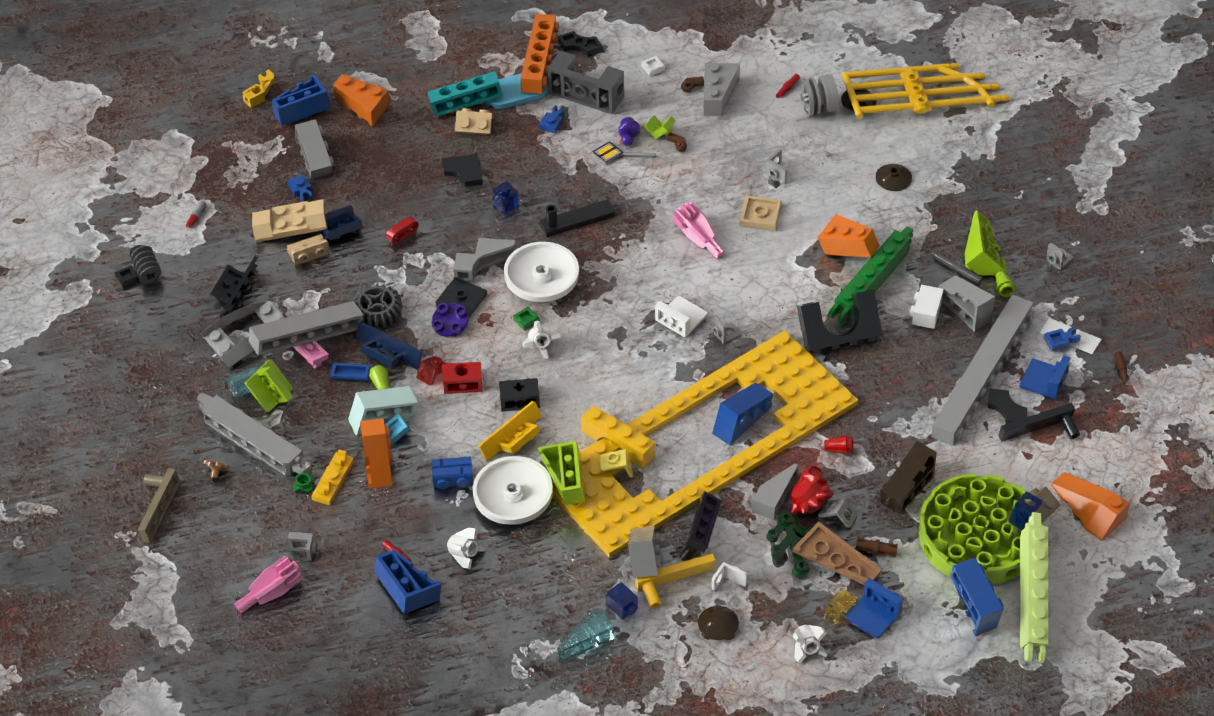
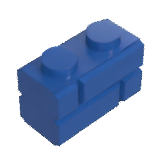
(452, 472)

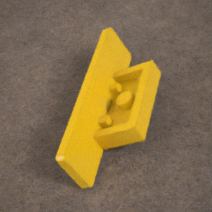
(513, 433)

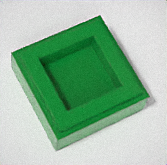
(525, 318)

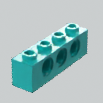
(465, 94)

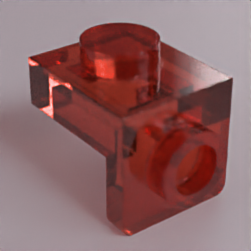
(429, 369)

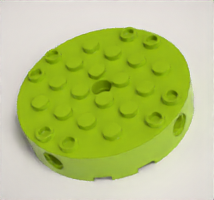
(971, 520)

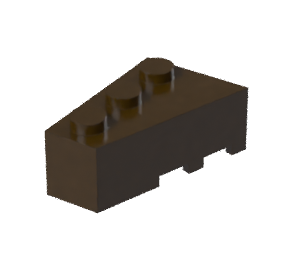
(909, 478)

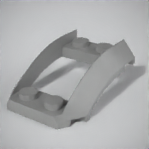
(224, 346)

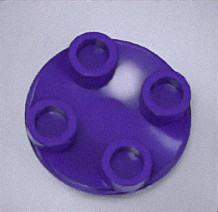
(450, 319)

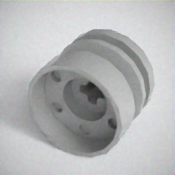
(820, 95)

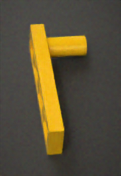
(673, 573)

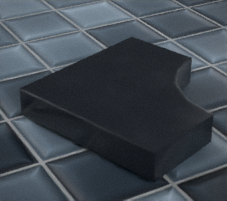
(463, 167)

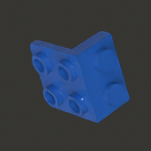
(875, 609)

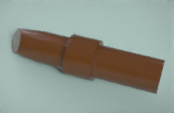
(1121, 367)

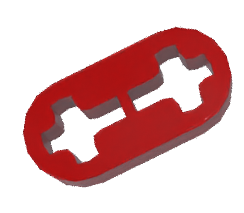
(402, 230)

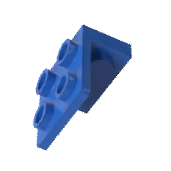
(1045, 377)

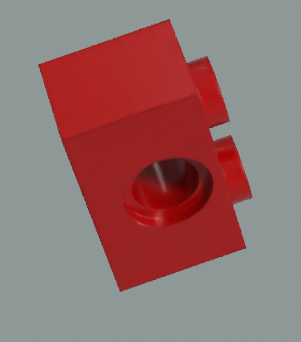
(462, 377)

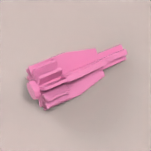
(697, 228)
(271, 583)

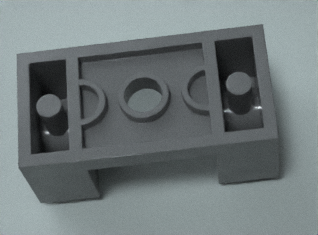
(599, 93)

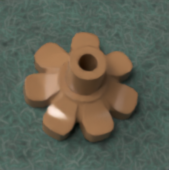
(216, 467)

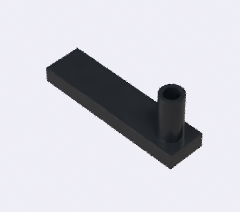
(576, 218)
(1045, 419)
(702, 526)

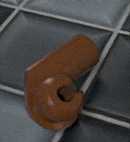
(690, 83)

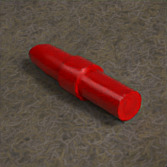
(788, 85)
(389, 546)

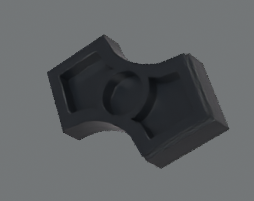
(586, 45)
(1002, 402)

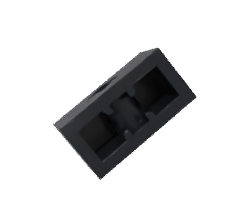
(518, 393)

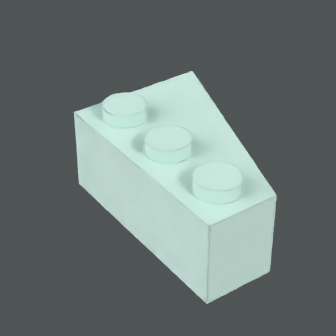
(381, 404)

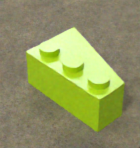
(565, 469)

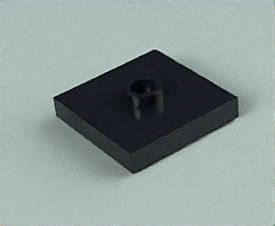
(464, 294)

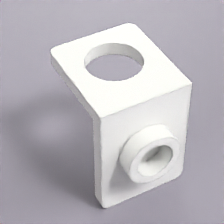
(730, 572)

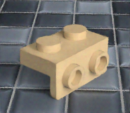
(473, 122)

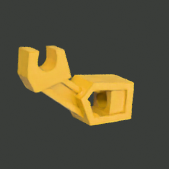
(257, 93)

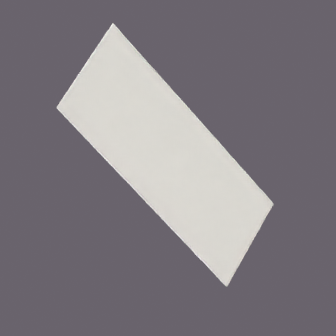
(1087, 342)

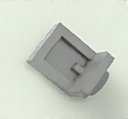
(302, 542)

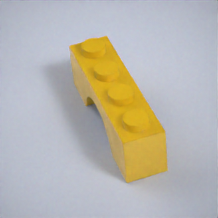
(600, 424)

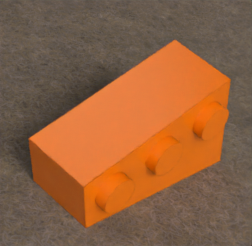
(361, 97)
(848, 238)
(377, 457)

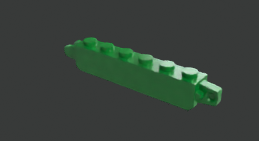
(874, 272)

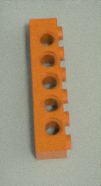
(539, 53)

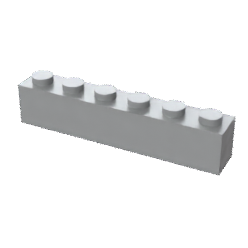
(305, 328)

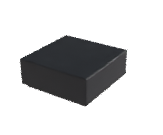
(126, 276)

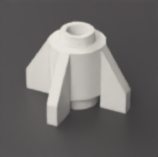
(545, 337)
(463, 546)
(808, 641)

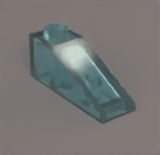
(587, 634)

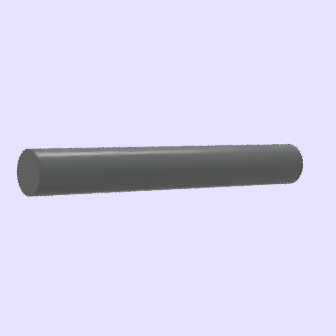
(958, 268)

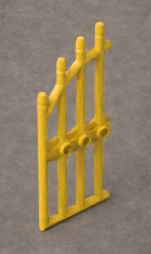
(915, 90)

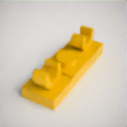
(333, 478)

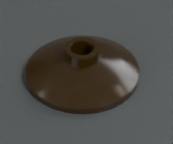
(893, 177)

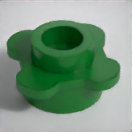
(306, 479)

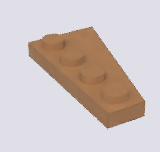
(835, 554)

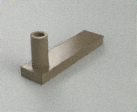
(167, 488)

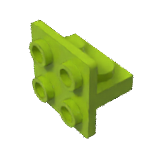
(269, 386)

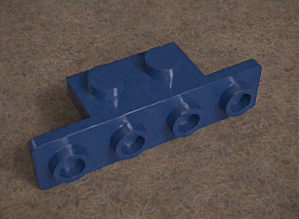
(386, 348)

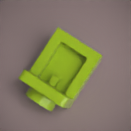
(659, 128)

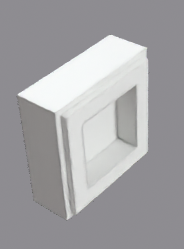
(653, 66)

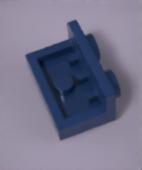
(341, 222)

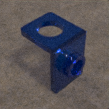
(1023, 511)

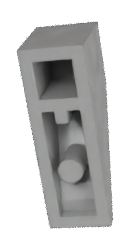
(773, 493)

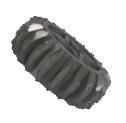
(376, 301)

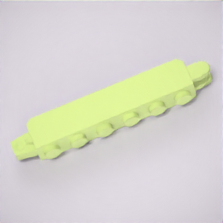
(1034, 588)

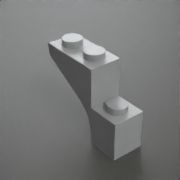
(487, 253)

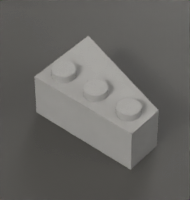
(718, 86)
(313, 149)
(968, 302)
(644, 551)

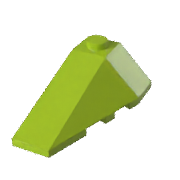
(981, 248)

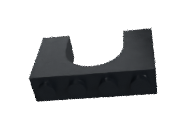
(865, 326)

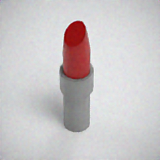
(196, 213)

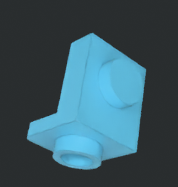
(397, 428)

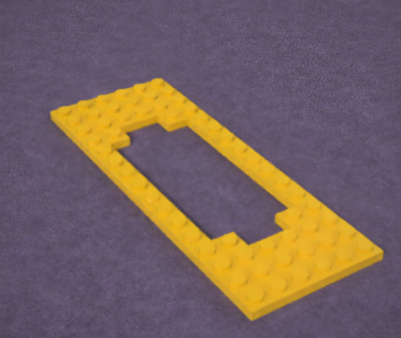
(782, 365)

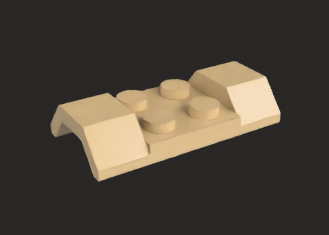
(289, 220)

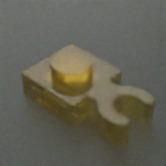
(840, 603)

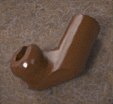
(680, 142)

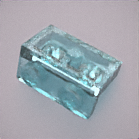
(237, 381)

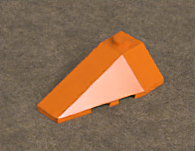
(1095, 506)

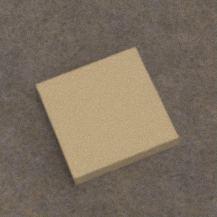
(760, 213)

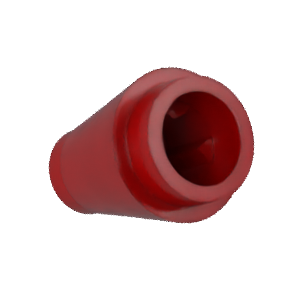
(840, 445)

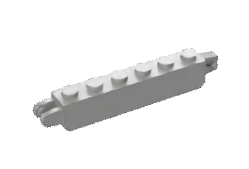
(252, 435)

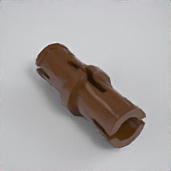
(876, 547)

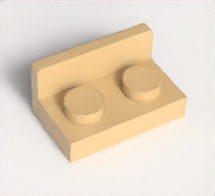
(308, 249)

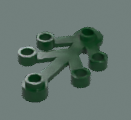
(787, 523)

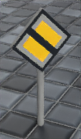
(610, 152)

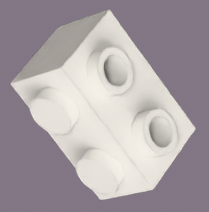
(927, 306)

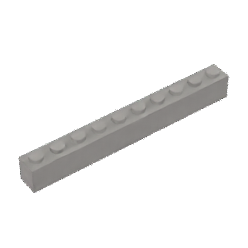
(982, 370)

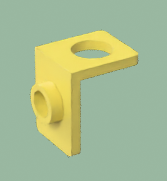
(616, 460)

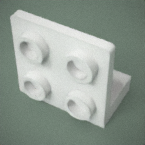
(680, 315)

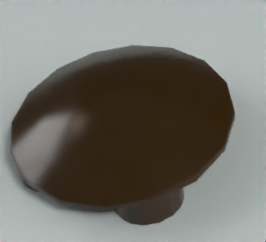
(718, 623)

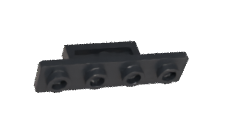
(229, 284)

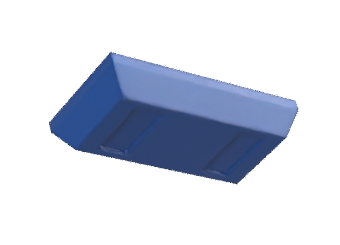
(350, 372)

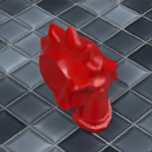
(810, 492)

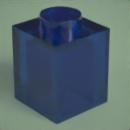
(505, 197)
(622, 601)

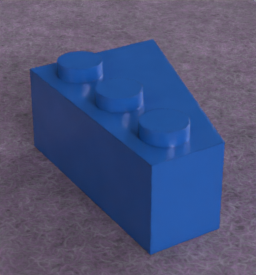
(301, 102)
(404, 582)

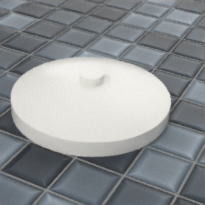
(541, 271)
(512, 490)

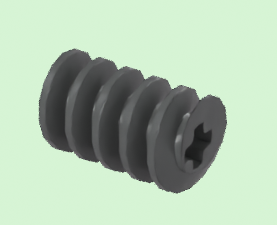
(145, 263)

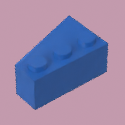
(741, 412)
(978, 595)

